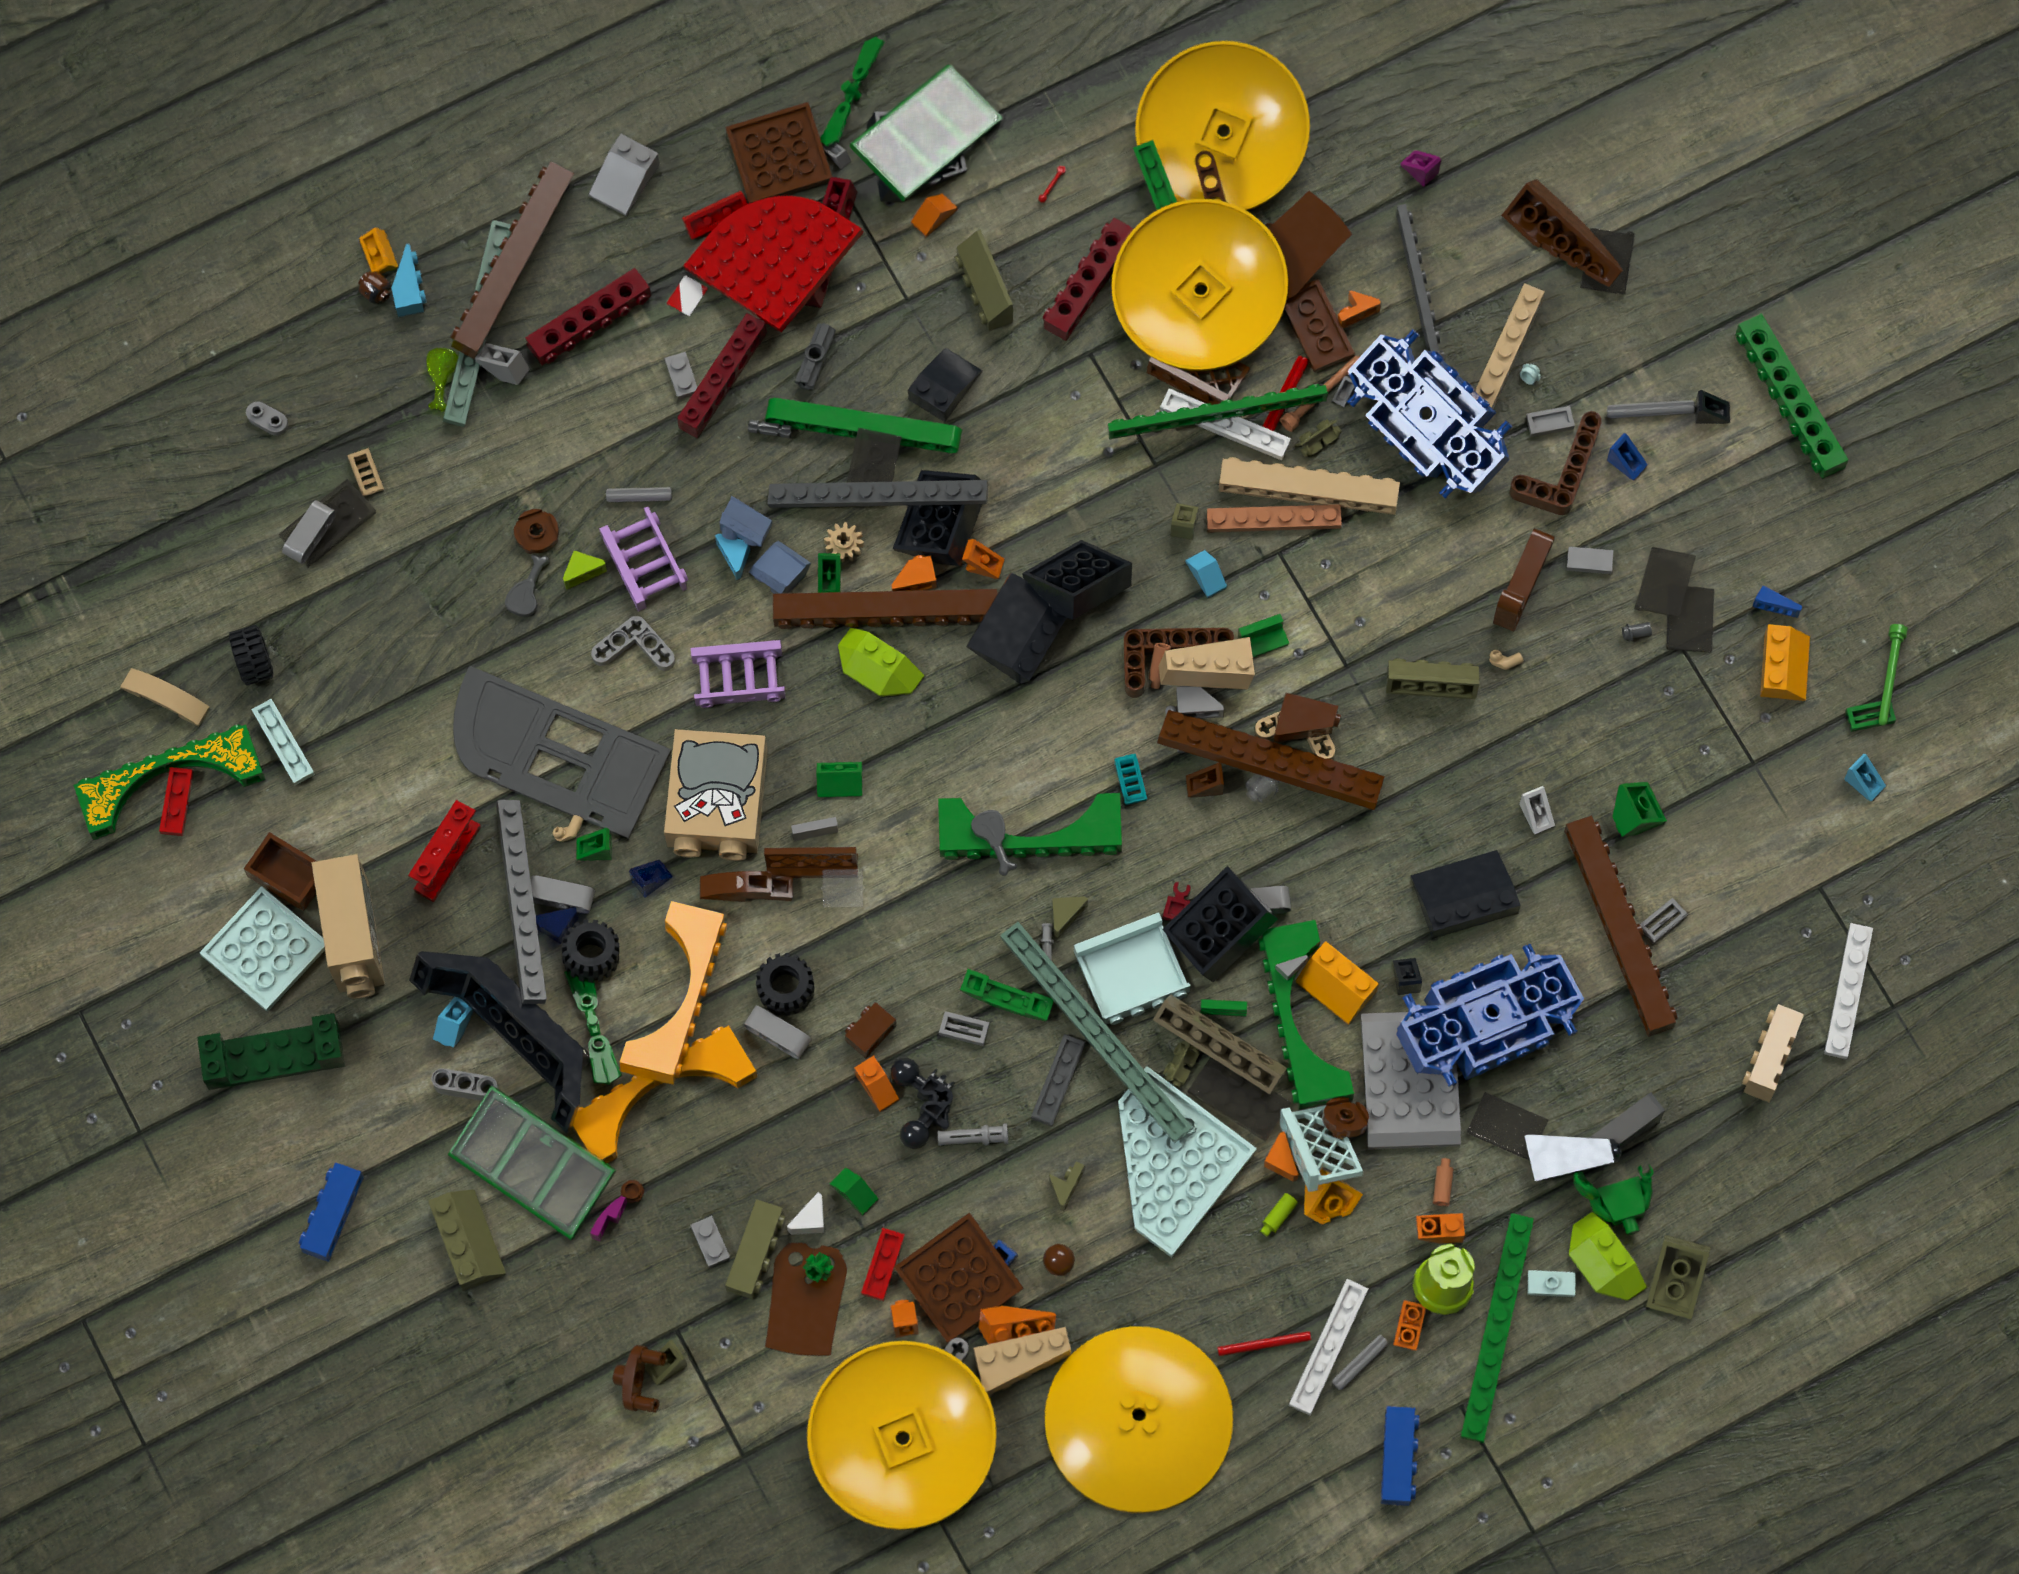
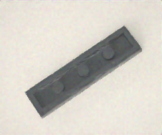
(1058, 1080)

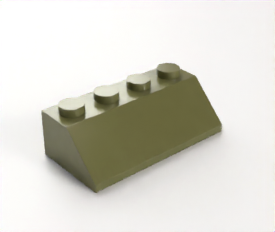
(985, 282)
(1432, 679)
(467, 1238)

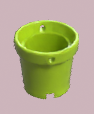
(1445, 1280)

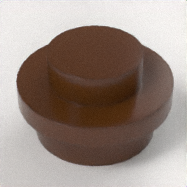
(632, 1191)

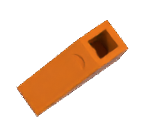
(1008, 1323)

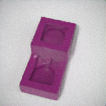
(611, 1213)

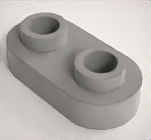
(266, 417)

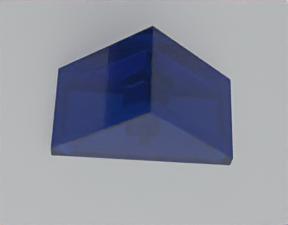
(649, 877)
(557, 923)

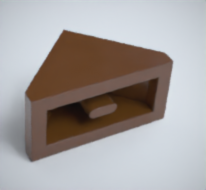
(1205, 782)

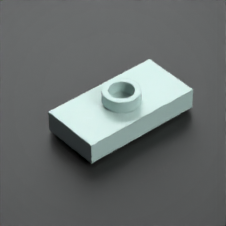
(1551, 1283)

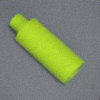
(1278, 1214)

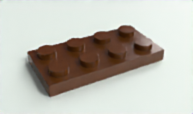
(1317, 327)

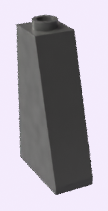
(1633, 1121)

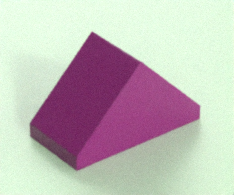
(1422, 166)

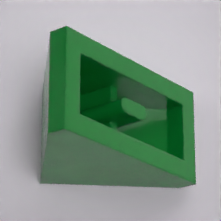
(829, 572)
(594, 846)
(854, 1190)

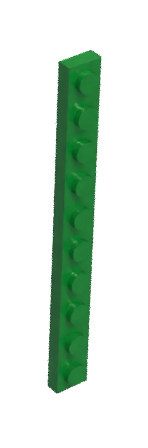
(1225, 410)
(1497, 1328)

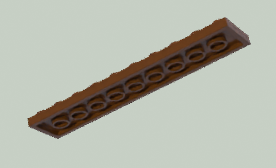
(1271, 759)

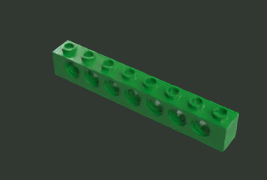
(1758, 329)

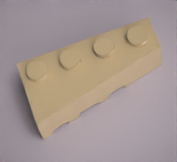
(1209, 665)
(1773, 1053)
(1019, 1358)

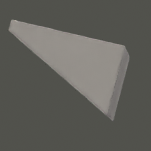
(837, 154)
(1344, 391)
(1289, 968)

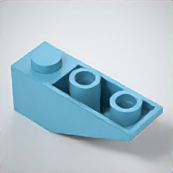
(405, 288)

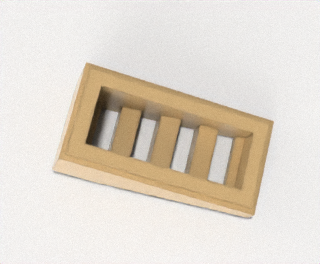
(359, 456)

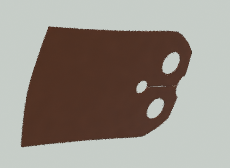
(1308, 238)
(803, 1313)

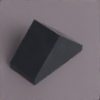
(1711, 409)
(1407, 976)

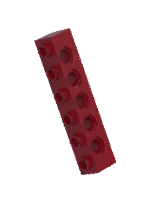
(840, 198)
(575, 317)
(1064, 325)
(722, 375)

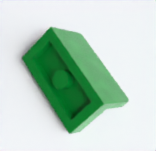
(1265, 635)
(839, 779)

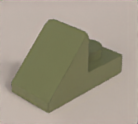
(1063, 1189)

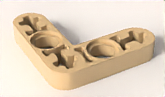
(1268, 722)

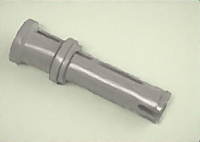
(944, 1137)

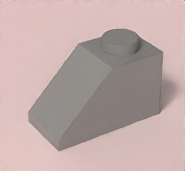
(503, 363)
(1197, 703)

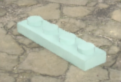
(283, 742)

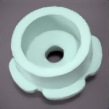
(1530, 373)

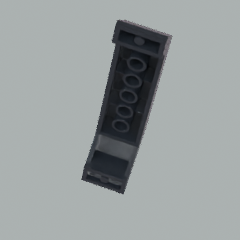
(520, 1025)

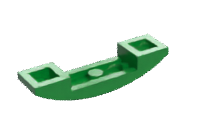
(1006, 997)

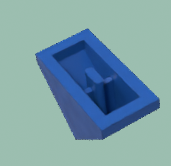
(1626, 457)

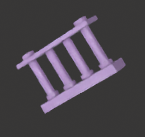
(631, 575)
(725, 655)

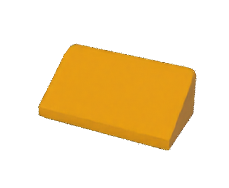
(378, 251)

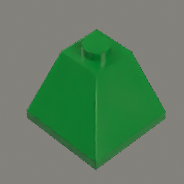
(1636, 809)

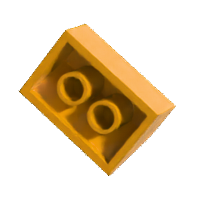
(1785, 663)
(1337, 983)

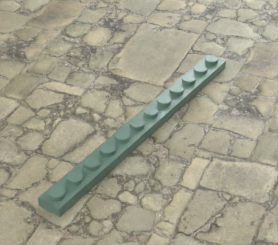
(1096, 1032)

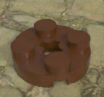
(541, 520)
(1343, 1127)

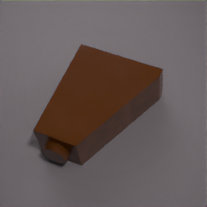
(1305, 718)

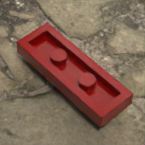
(710, 216)
(176, 801)
(883, 1264)

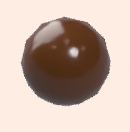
(1059, 1260)

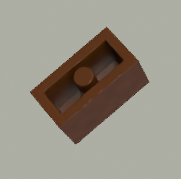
(870, 1029)

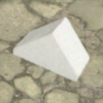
(1537, 810)
(809, 1218)

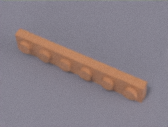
(1274, 518)

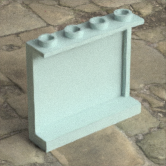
(1131, 969)

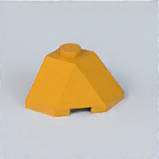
(1330, 1200)

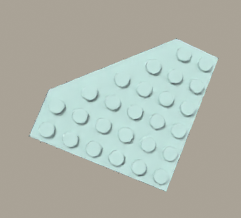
(1180, 1181)

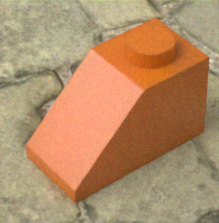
(916, 575)
(876, 1083)
(904, 1318)

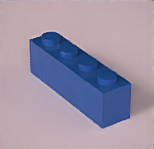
(331, 1212)
(1398, 1456)

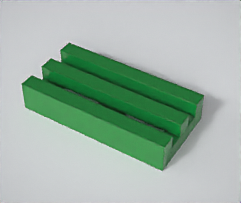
(1870, 724)
(1223, 1008)

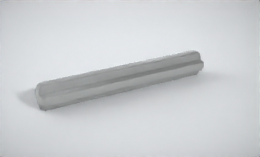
(1650, 409)

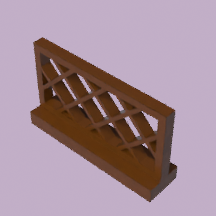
(1193, 385)
(809, 861)

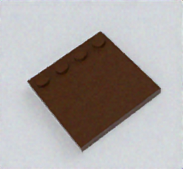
(779, 153)
(958, 1277)

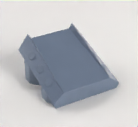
(744, 523)
(780, 568)

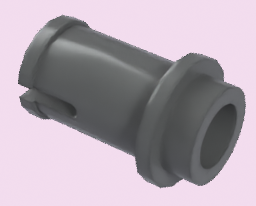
(1636, 631)

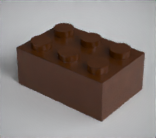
(283, 871)

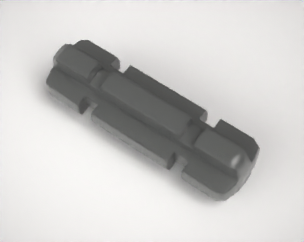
(769, 428)

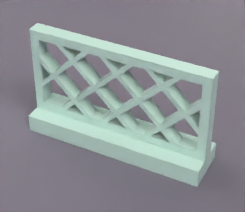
(1303, 1149)

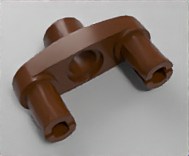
(631, 1378)

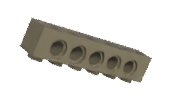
(1219, 1044)

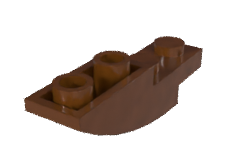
(746, 884)

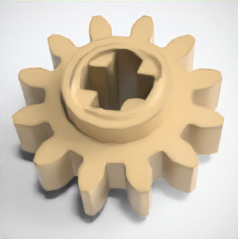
(852, 541)

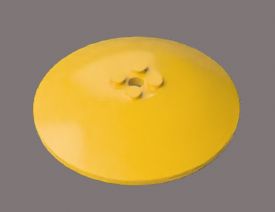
(1231, 88)
(1191, 247)
(893, 1392)
(1130, 1461)

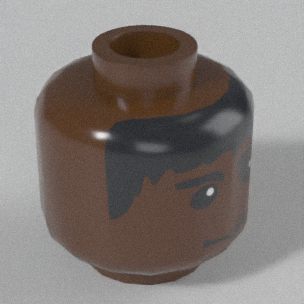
(374, 287)

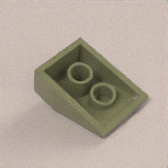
(1678, 1277)

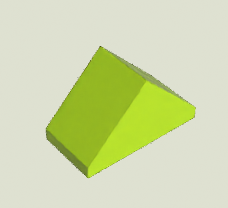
(582, 568)

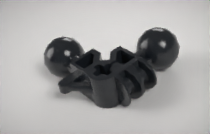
(907, 1073)

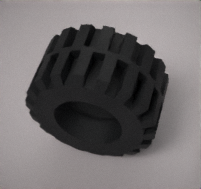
(251, 655)
(590, 934)
(783, 966)

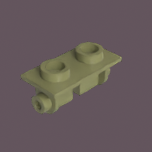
(1325, 431)
(1175, 1070)

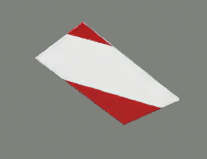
(687, 295)

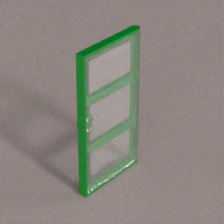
(926, 132)
(532, 1162)

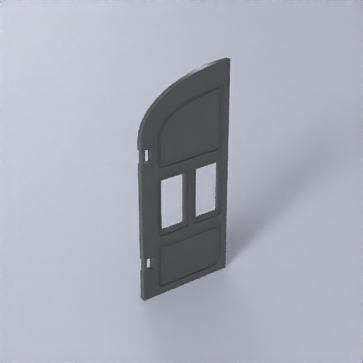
(506, 726)

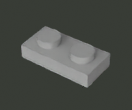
(681, 375)
(710, 1242)

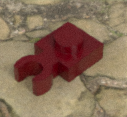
(1176, 904)

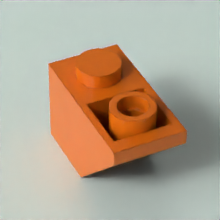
(1441, 1228)

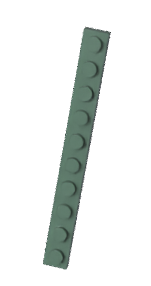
(467, 367)

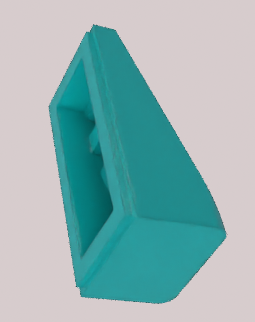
(1124, 761)

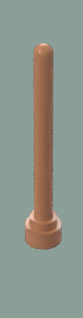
(1291, 420)

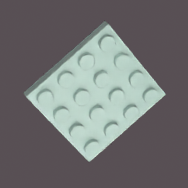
(264, 949)

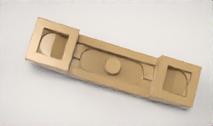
(165, 695)

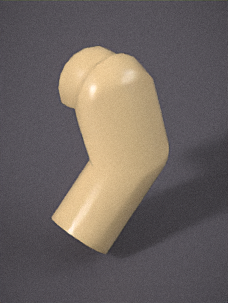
(1504, 662)
(570, 832)

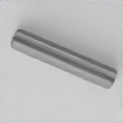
(639, 494)
(1360, 1362)

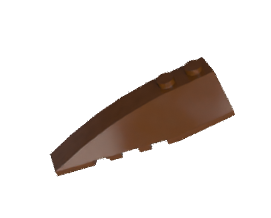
(1558, 230)

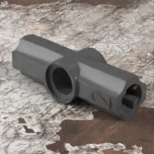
(811, 367)

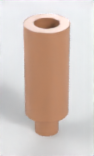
(1154, 675)
(1443, 1183)

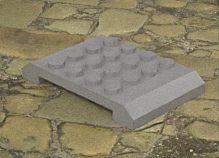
(1401, 1104)

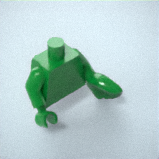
(1620, 1201)

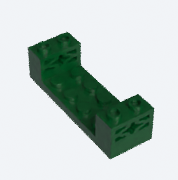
(271, 1054)

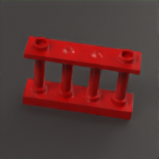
(444, 851)

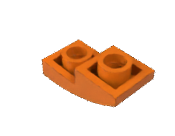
(1409, 1325)

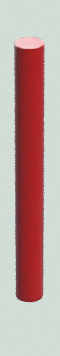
(1264, 1343)

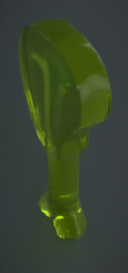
(440, 364)

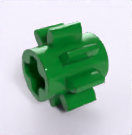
(818, 1267)

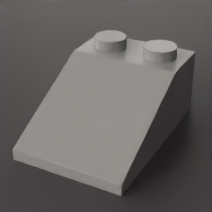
(624, 174)

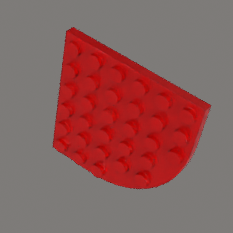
(774, 255)

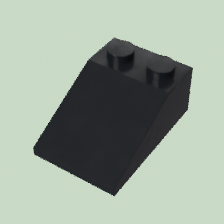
(943, 384)

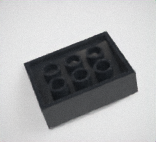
(938, 529)
(1079, 578)
(1016, 630)
(1465, 894)
(1220, 924)

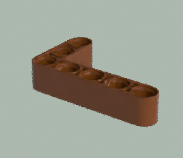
(1208, 172)
(1570, 472)
(1514, 599)
(1167, 636)

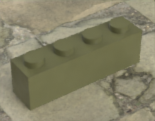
(754, 1249)

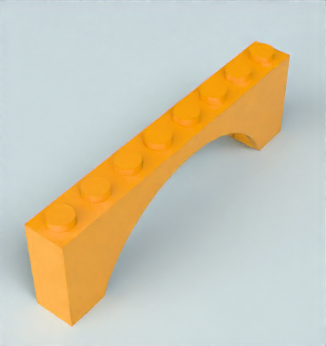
(660, 1053)
(714, 1057)

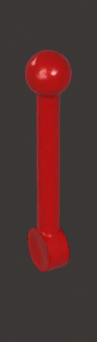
(1061, 170)

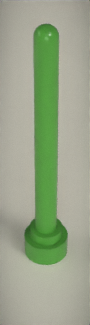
(1897, 635)

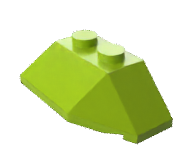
(877, 664)
(1604, 1259)

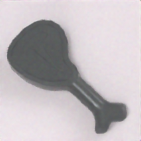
(521, 597)
(991, 827)

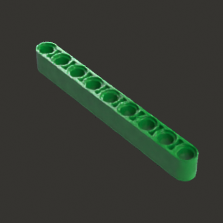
(847, 421)

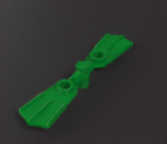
(838, 120)
(602, 1059)

